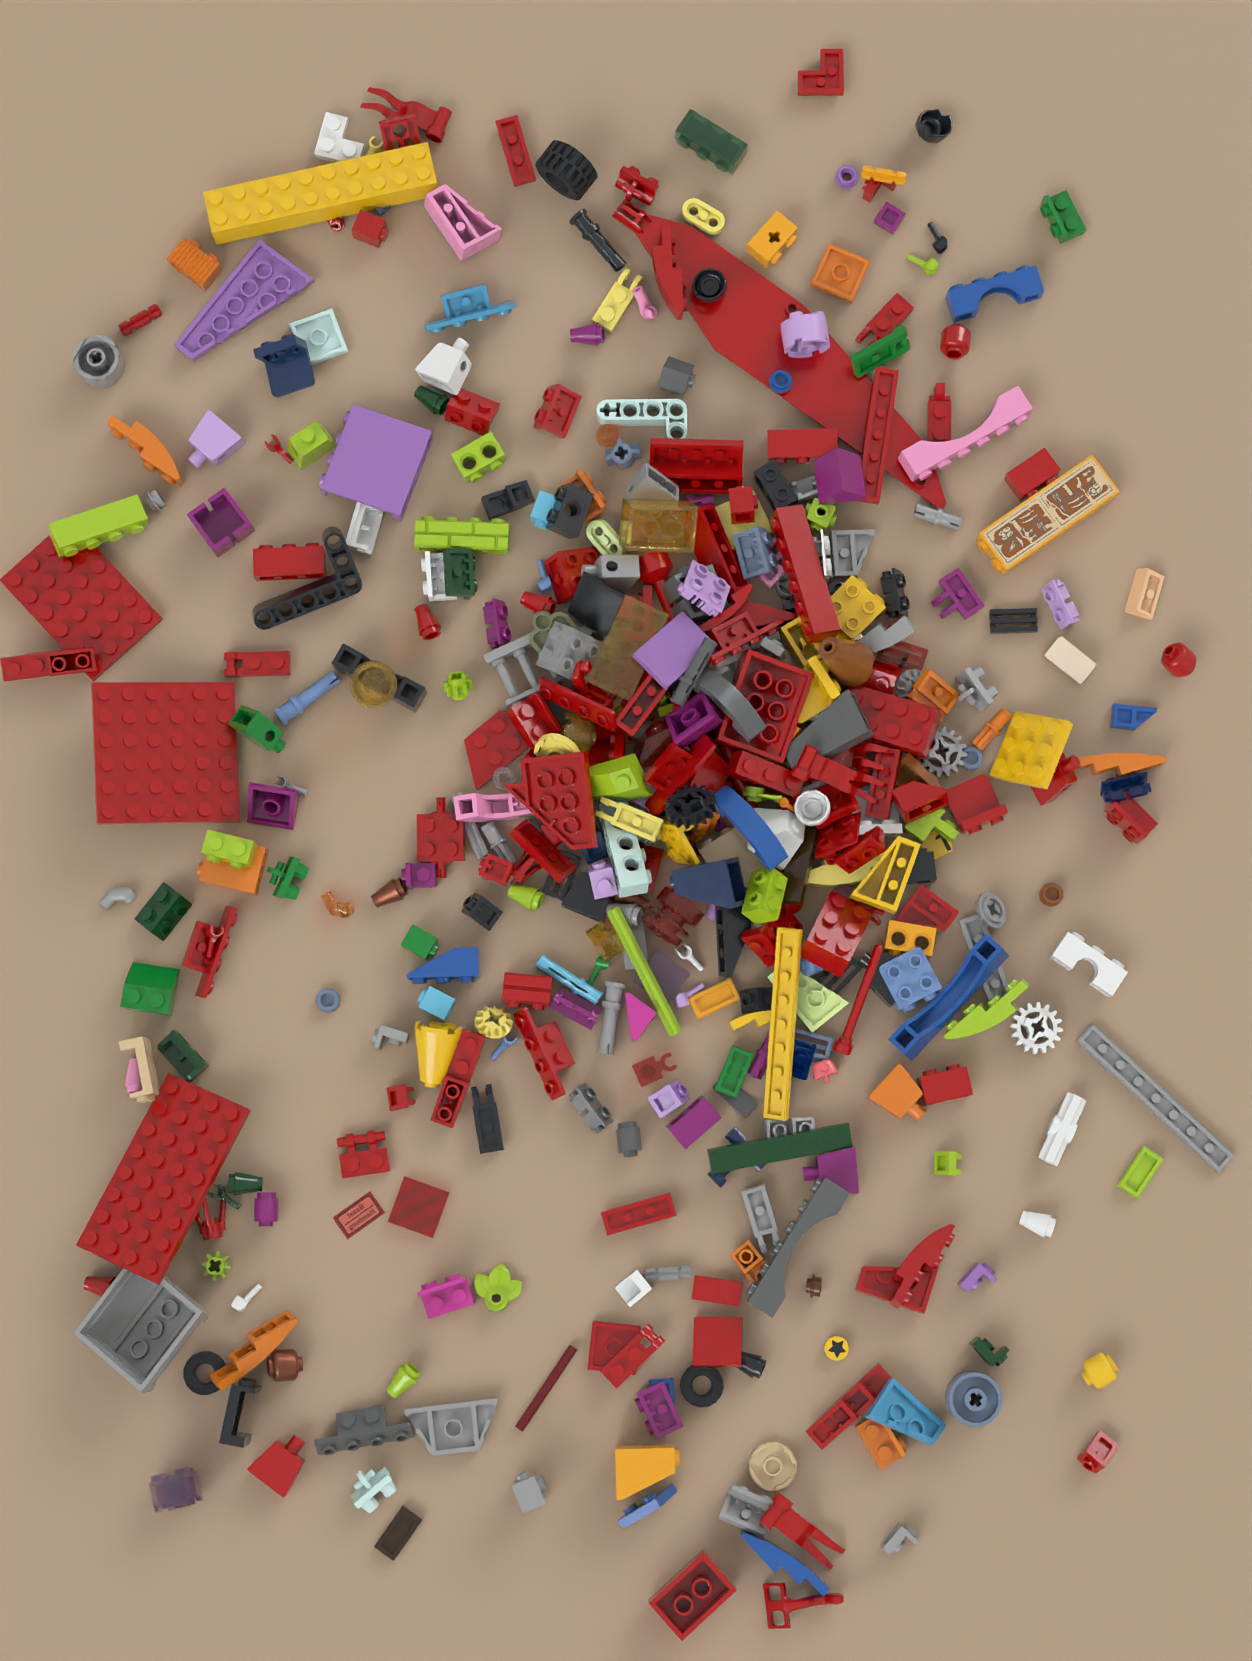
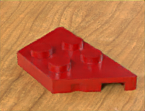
(493, 746)

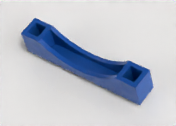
(973, 973)

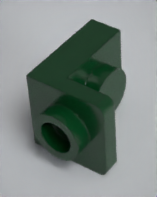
(985, 1348)

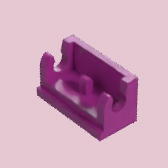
(693, 1122)

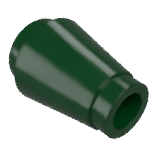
(432, 399)
(244, 1183)

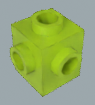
(819, 522)

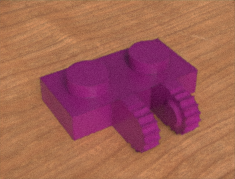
(960, 594)

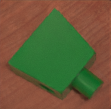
(258, 729)

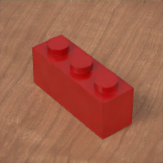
(800, 444)
(289, 562)
(640, 706)
(764, 774)

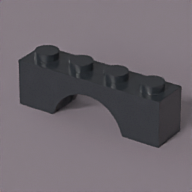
(408, 692)

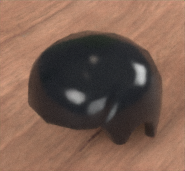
(933, 126)
(709, 285)

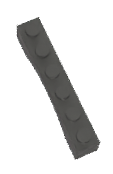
(824, 1202)

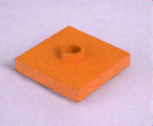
(840, 273)

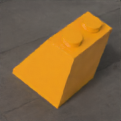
(642, 1466)

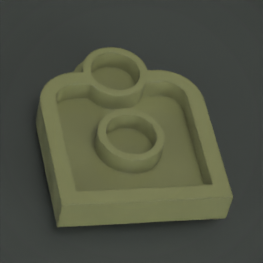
(542, 624)

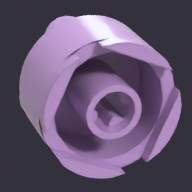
(805, 334)

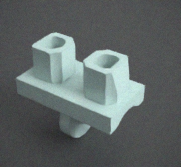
(369, 1485)

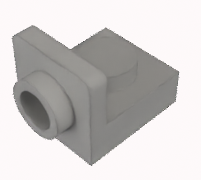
(394, 1036)
(894, 1540)

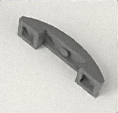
(731, 702)

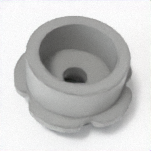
(155, 500)

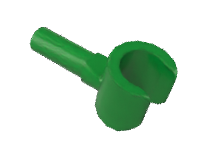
(600, 964)

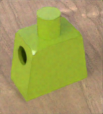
(310, 444)

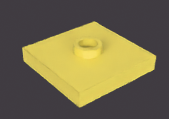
(724, 514)

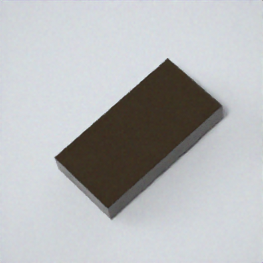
(398, 1533)

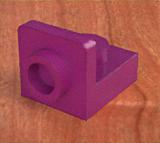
(419, 875)

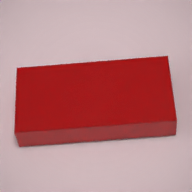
(717, 1290)

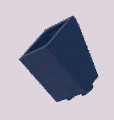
(711, 882)

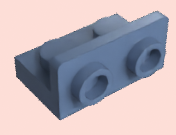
(755, 552)

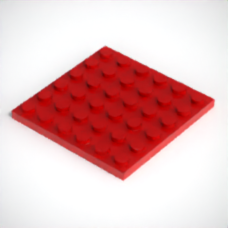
(165, 752)

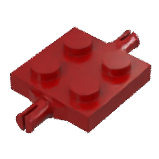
(440, 837)

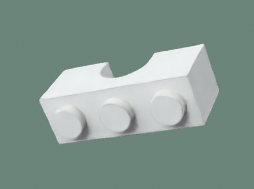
(1107, 973)

